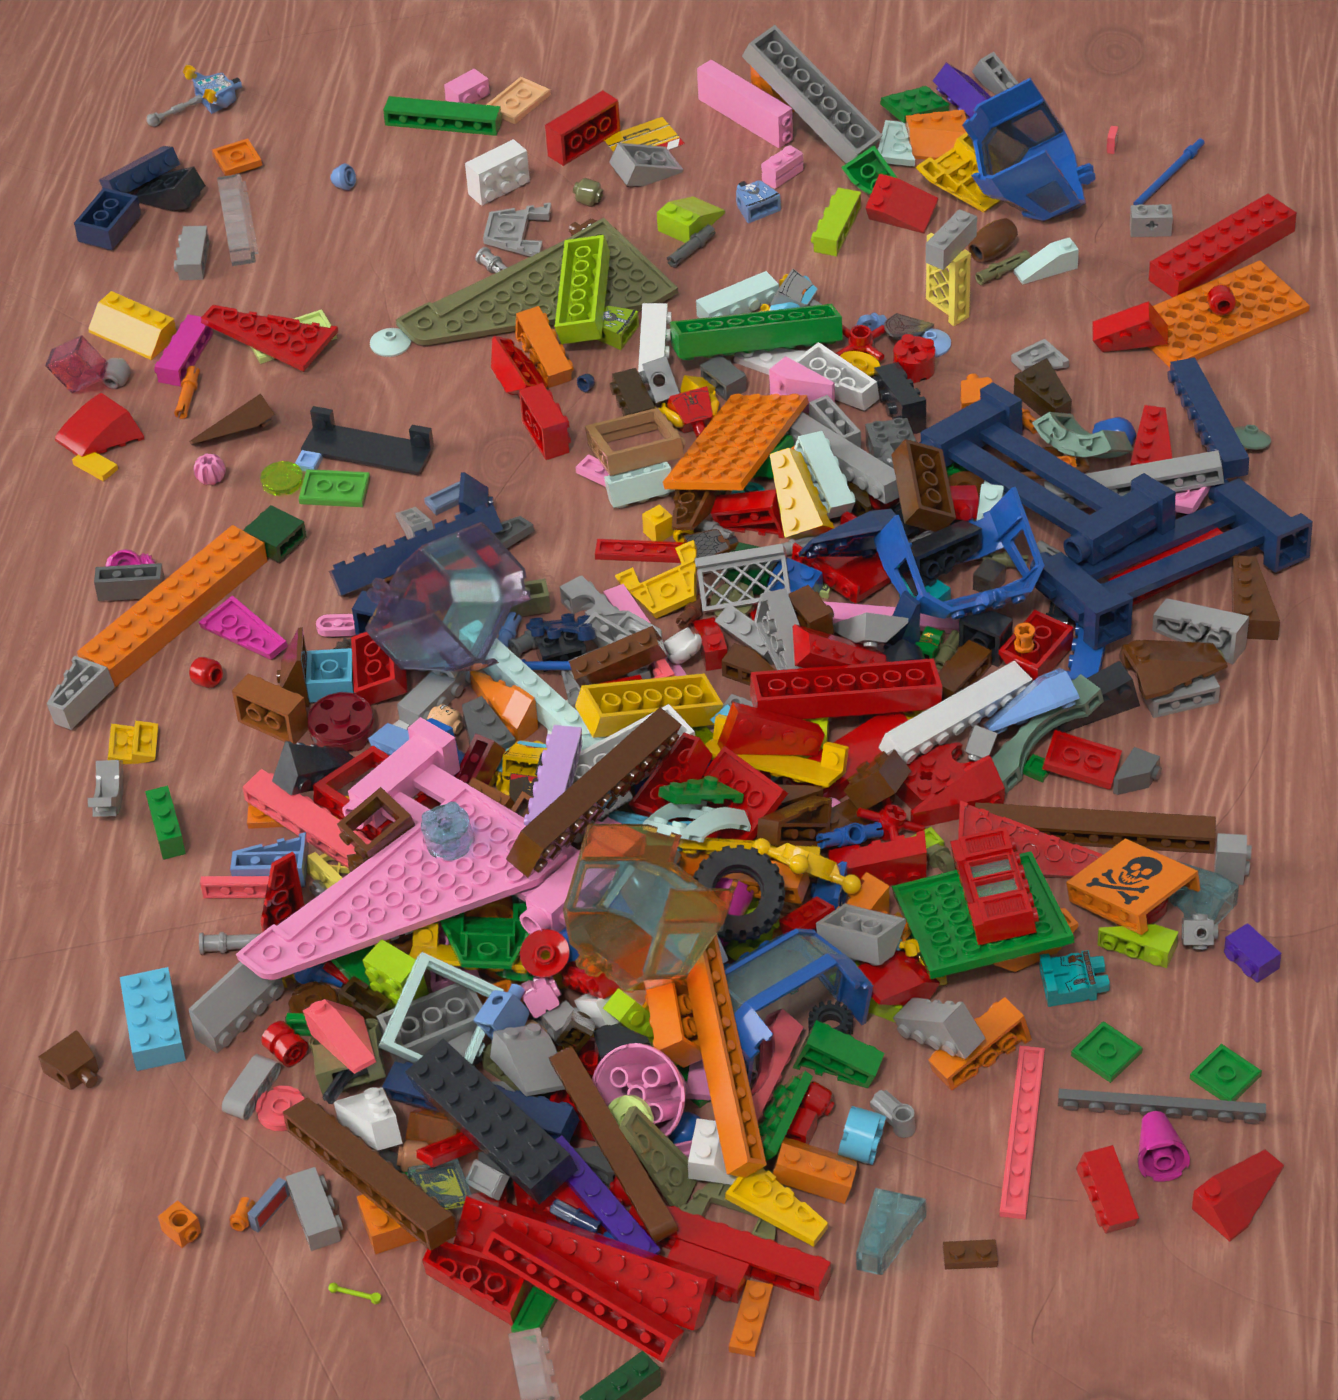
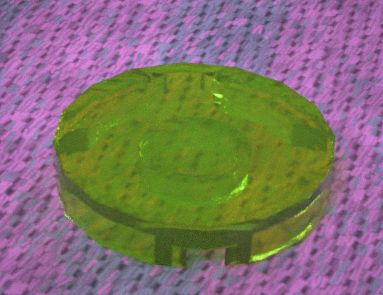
(281, 478)

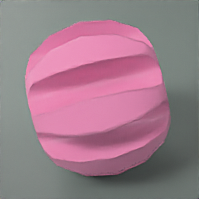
(209, 469)

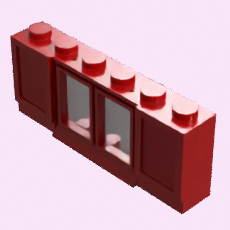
(994, 885)

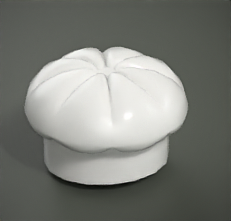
(682, 646)

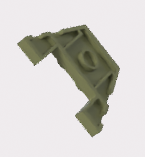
(715, 1193)

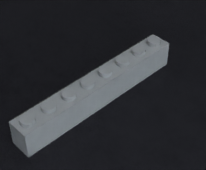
(853, 461)
(1176, 473)

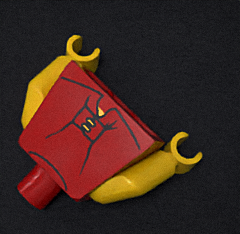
(691, 409)

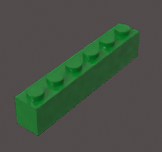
(442, 115)

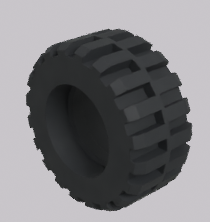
(763, 872)

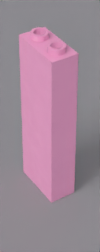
(745, 103)

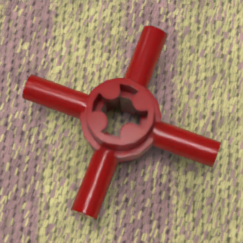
(861, 339)
(892, 820)

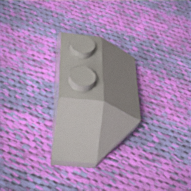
(616, 625)

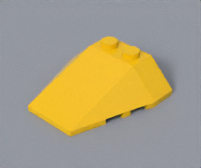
(954, 172)

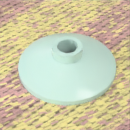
(389, 342)

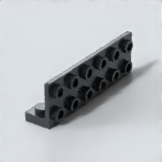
(367, 446)

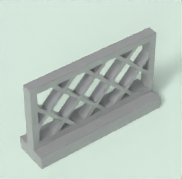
(737, 560)

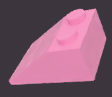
(793, 378)

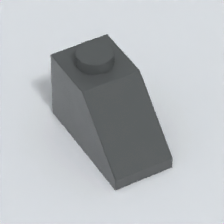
(1137, 772)

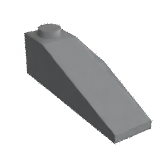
(870, 628)

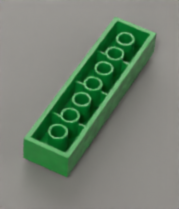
(756, 331)

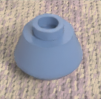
(343, 177)

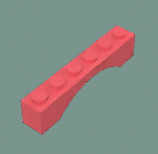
(774, 1056)

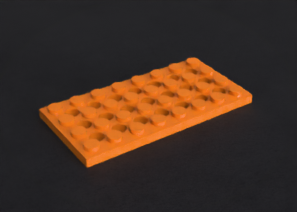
(1244, 283)
(736, 442)

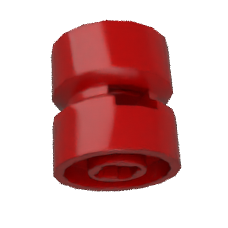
(284, 1043)

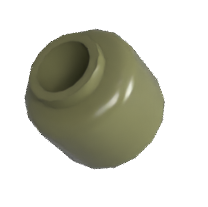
(588, 192)

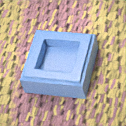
(309, 460)

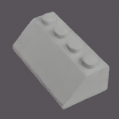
(232, 1006)

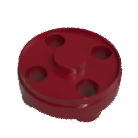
(341, 721)

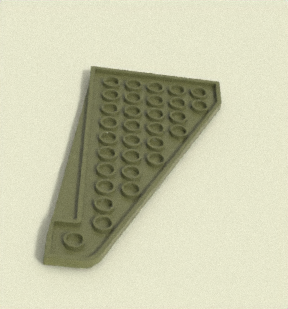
(493, 302)

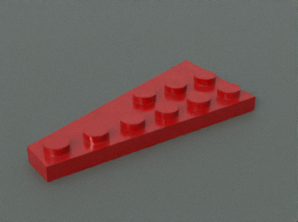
(1051, 853)

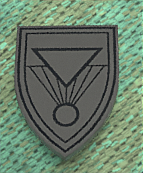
(900, 325)

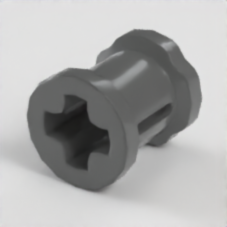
(522, 643)

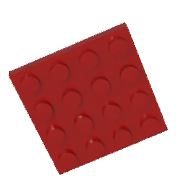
(759, 798)

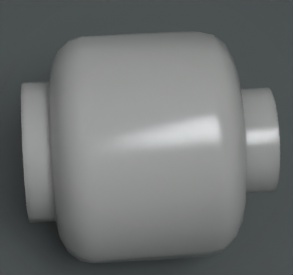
(116, 373)

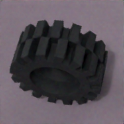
(833, 1013)

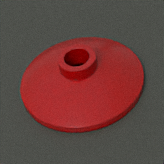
(544, 942)

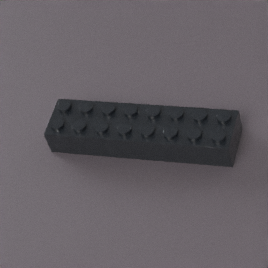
(491, 1121)

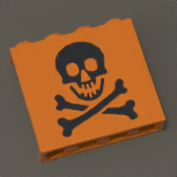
(1129, 884)

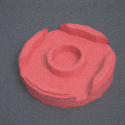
(273, 1103)

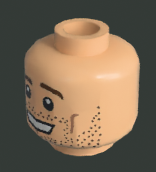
(447, 716)

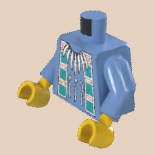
(215, 90)

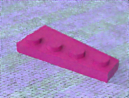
(243, 627)

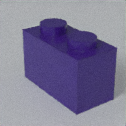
(1252, 953)

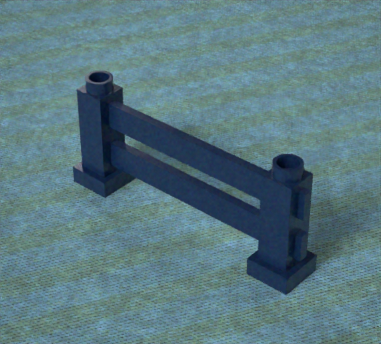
(998, 422)
(1107, 607)

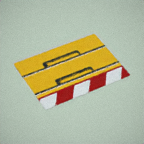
(653, 133)

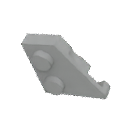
(1037, 352)

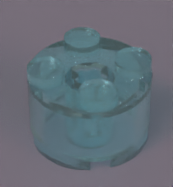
(447, 831)

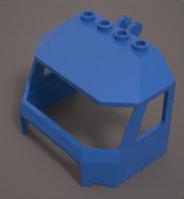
(999, 529)

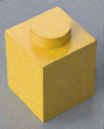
(657, 523)

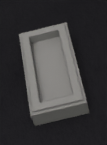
(487, 1179)

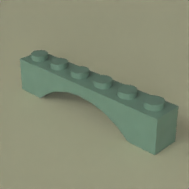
(1014, 753)

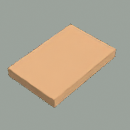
(520, 99)

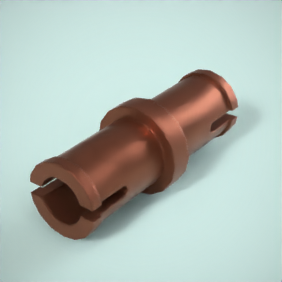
(691, 612)

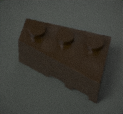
(1042, 389)

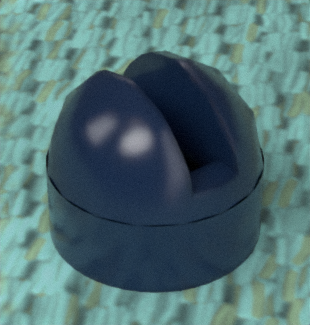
(585, 385)

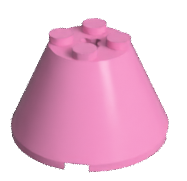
(647, 1074)

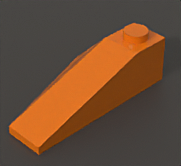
(511, 704)

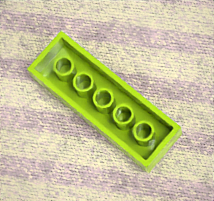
(582, 289)

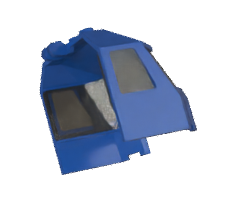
(1026, 154)

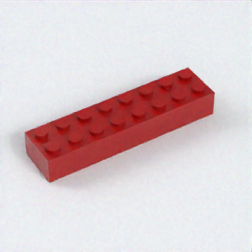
(1222, 246)
(848, 689)

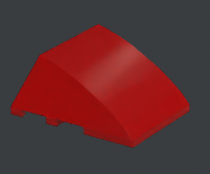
(97, 427)

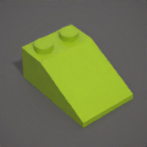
(686, 216)

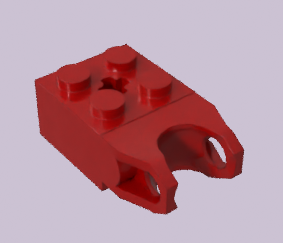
(931, 773)

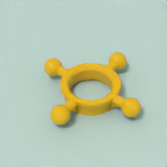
(806, 861)

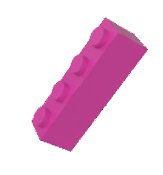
(183, 350)

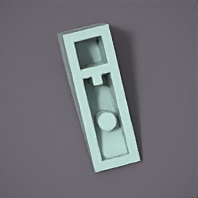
(1050, 261)

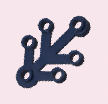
(566, 624)

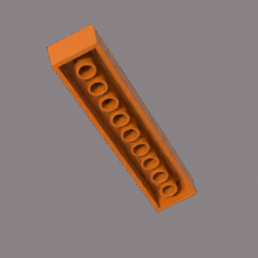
(175, 603)

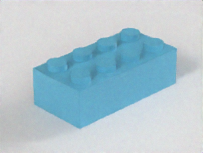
(152, 1019)

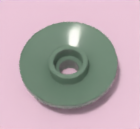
(1252, 437)

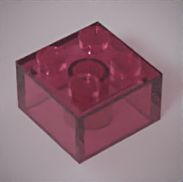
(76, 364)

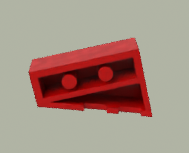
(749, 511)
(1107, 1189)

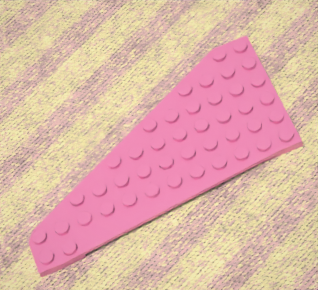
(398, 893)

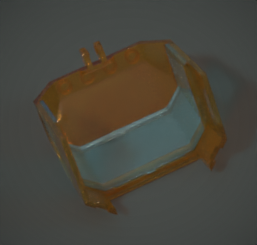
(637, 909)

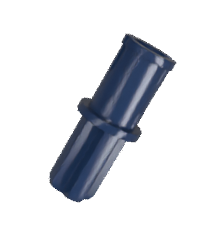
(574, 1216)

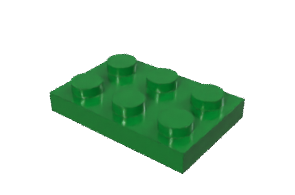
(914, 101)

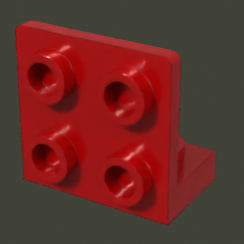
(806, 915)

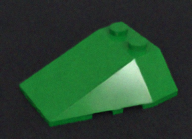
(486, 940)

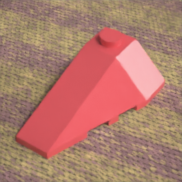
(341, 1033)

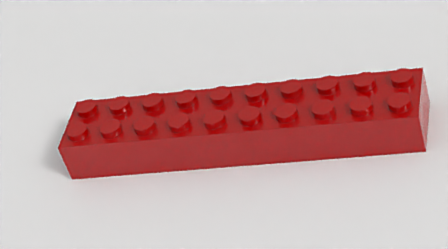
(656, 1282)

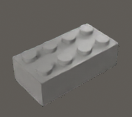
(435, 1017)

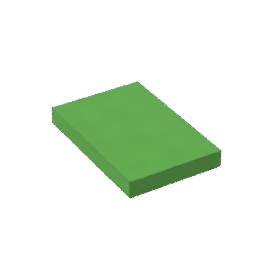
(334, 488)

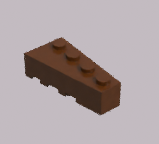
(1253, 599)

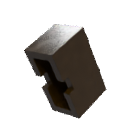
(363, 999)

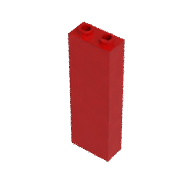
(863, 747)

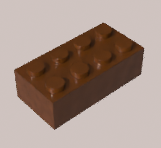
(923, 486)

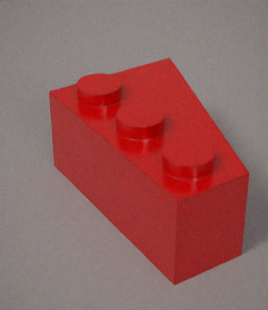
(1130, 329)

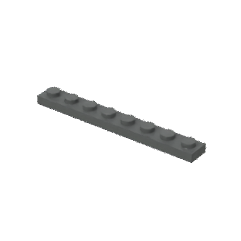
(1171, 1106)

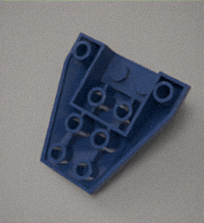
(850, 538)

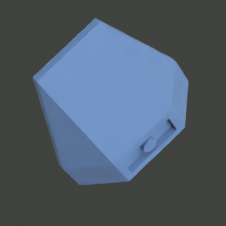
(1042, 695)

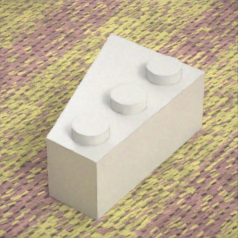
(370, 1118)

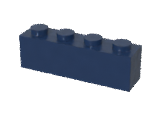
(141, 170)

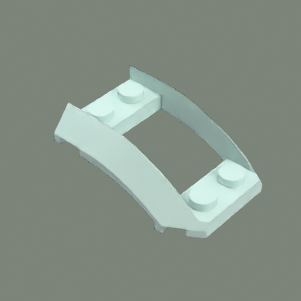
(706, 820)

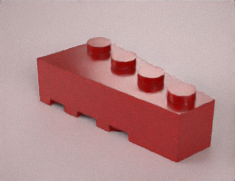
(1152, 437)
(764, 732)
(889, 861)
(478, 1279)

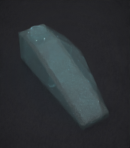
(1215, 897)

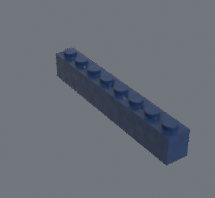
(1208, 416)
(388, 559)
(551, 1116)

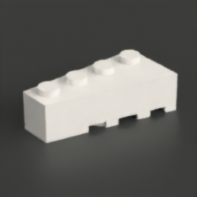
(654, 334)
(851, 384)

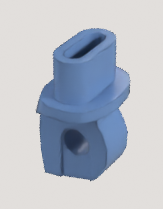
(872, 321)

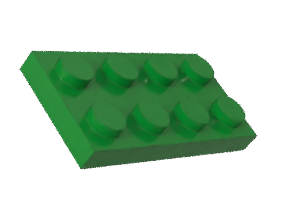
(781, 1112)

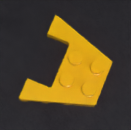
(667, 590)

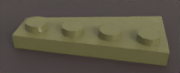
(659, 1156)

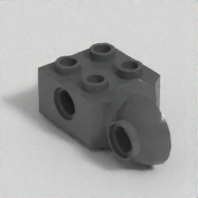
(886, 436)

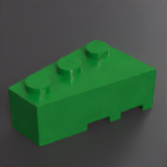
(839, 1055)

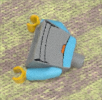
(793, 293)

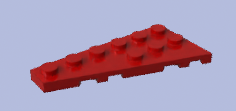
(273, 335)

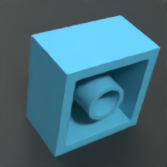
(329, 673)

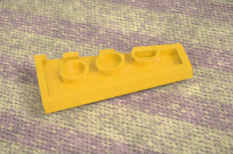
(774, 1203)

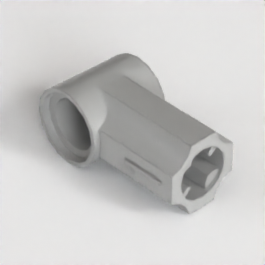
(898, 1115)

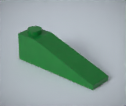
(866, 168)

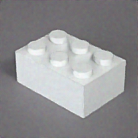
(497, 172)

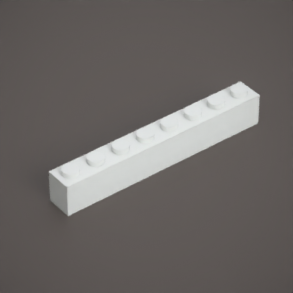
(956, 713)

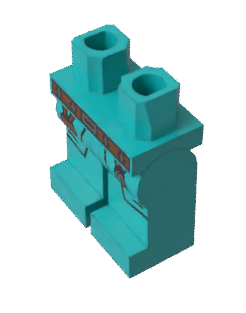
(1072, 978)

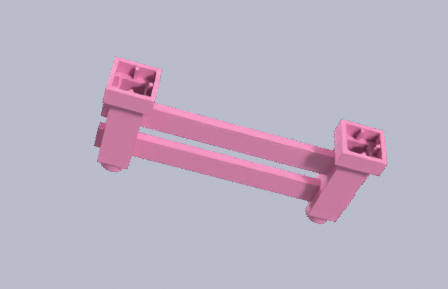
(429, 766)

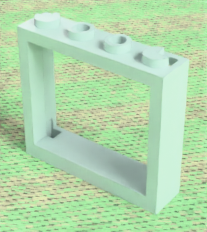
(450, 972)

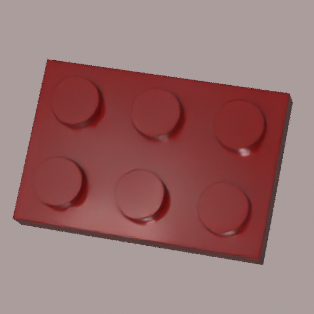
(1082, 759)

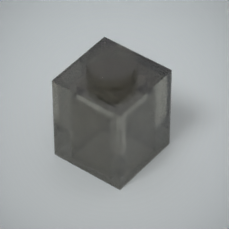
(989, 576)

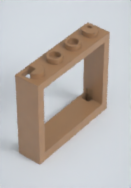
(638, 456)

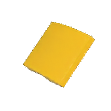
(133, 743)

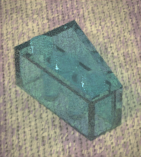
(886, 1228)

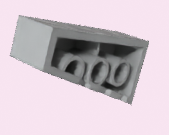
(775, 624)
(940, 1026)

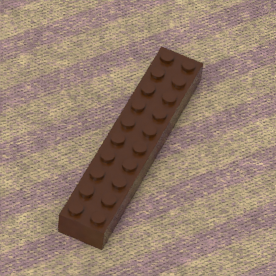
(593, 793)

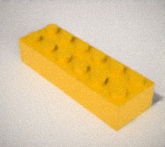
(616, 705)

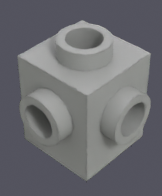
(1190, 928)

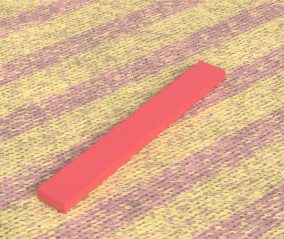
(1022, 1132)

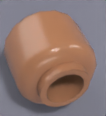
(407, 1154)

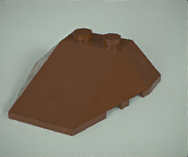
(1169, 663)

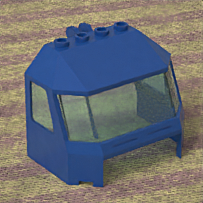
(782, 968)

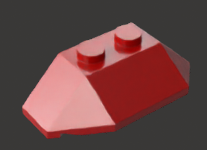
(513, 367)

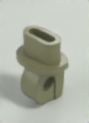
(940, 858)

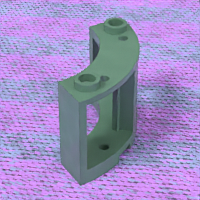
(1076, 441)

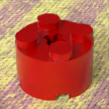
(915, 356)

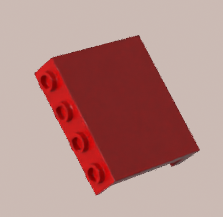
(849, 576)

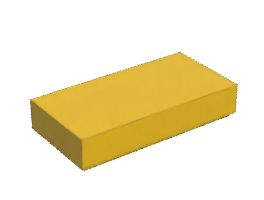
(96, 465)

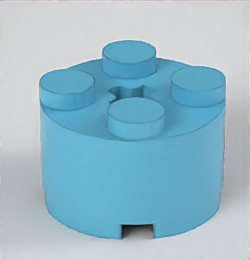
(862, 1135)

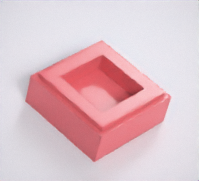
(1112, 139)

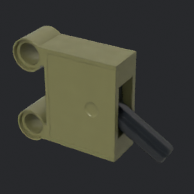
(335, 1076)

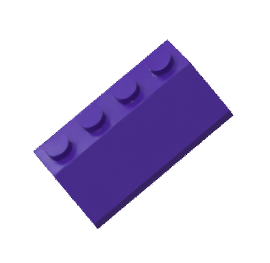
(960, 89)

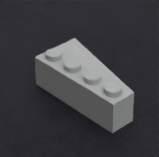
(1203, 624)

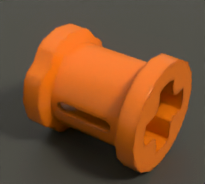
(1022, 636)

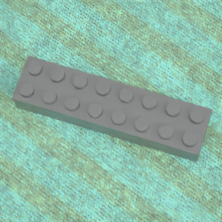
(811, 94)

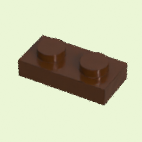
(970, 1254)

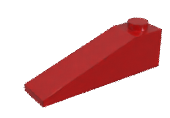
(978, 785)
(282, 893)
(1236, 1193)

